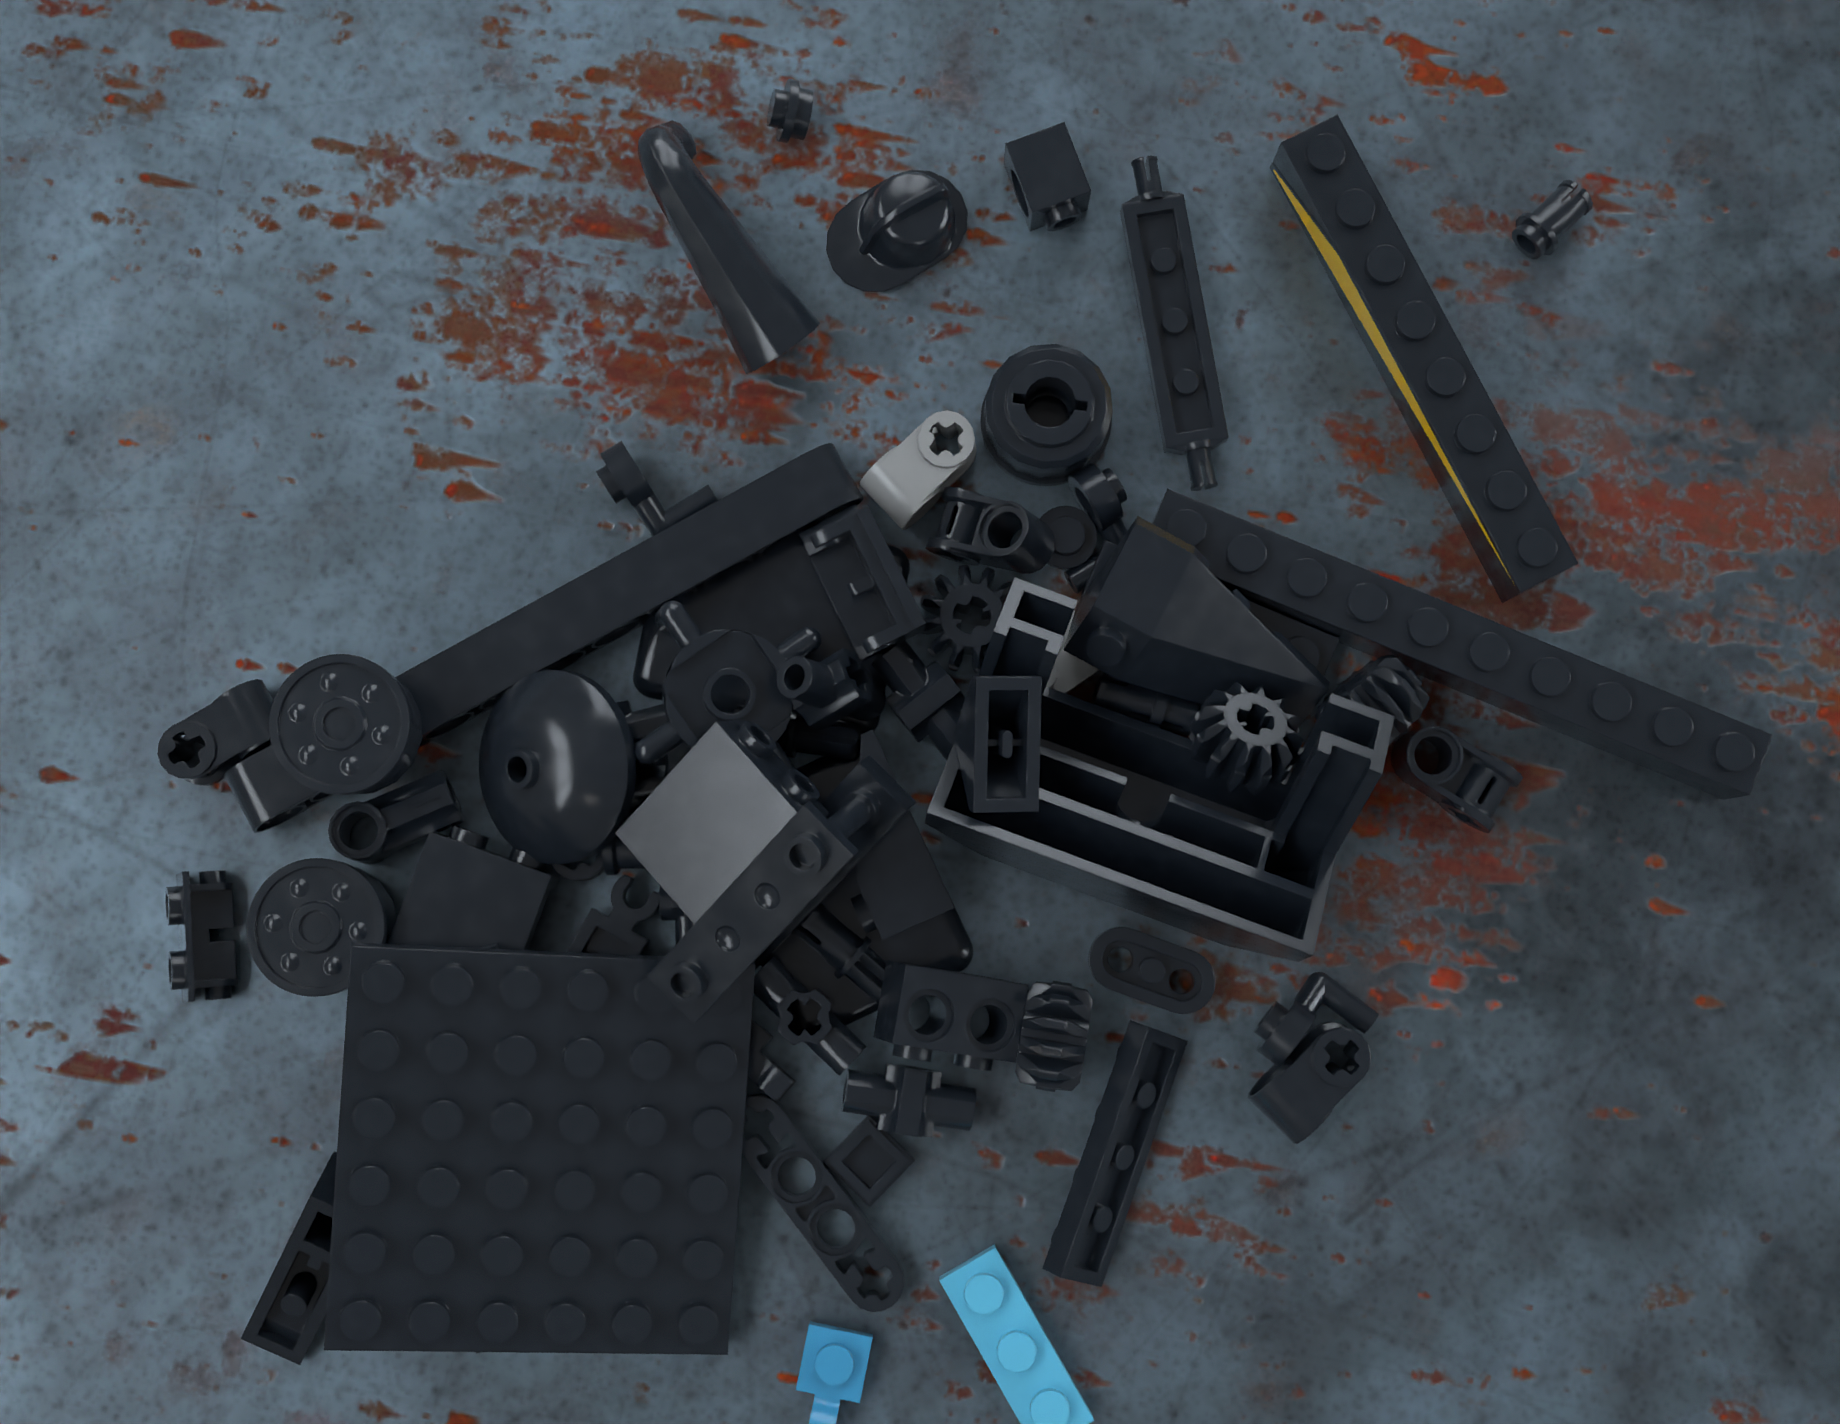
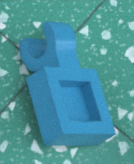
(833, 1368)

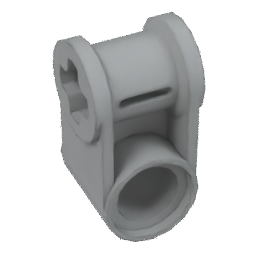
(912, 476)

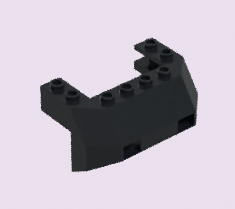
(1144, 827)

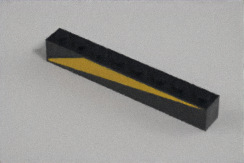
(1421, 360)

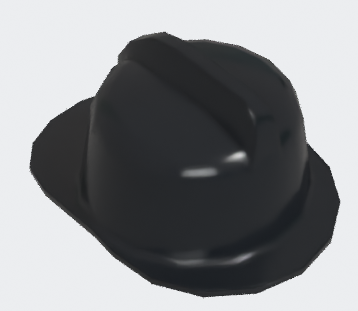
(896, 230)

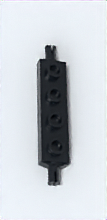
(1174, 323)

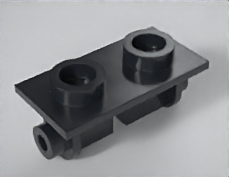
(196, 911)

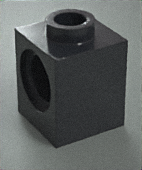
(1047, 178)

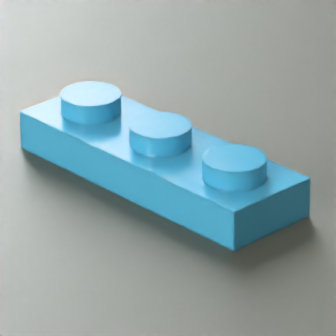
(1013, 1342)

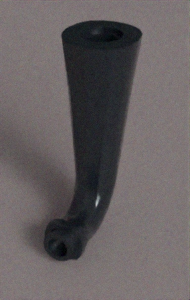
(742, 284)

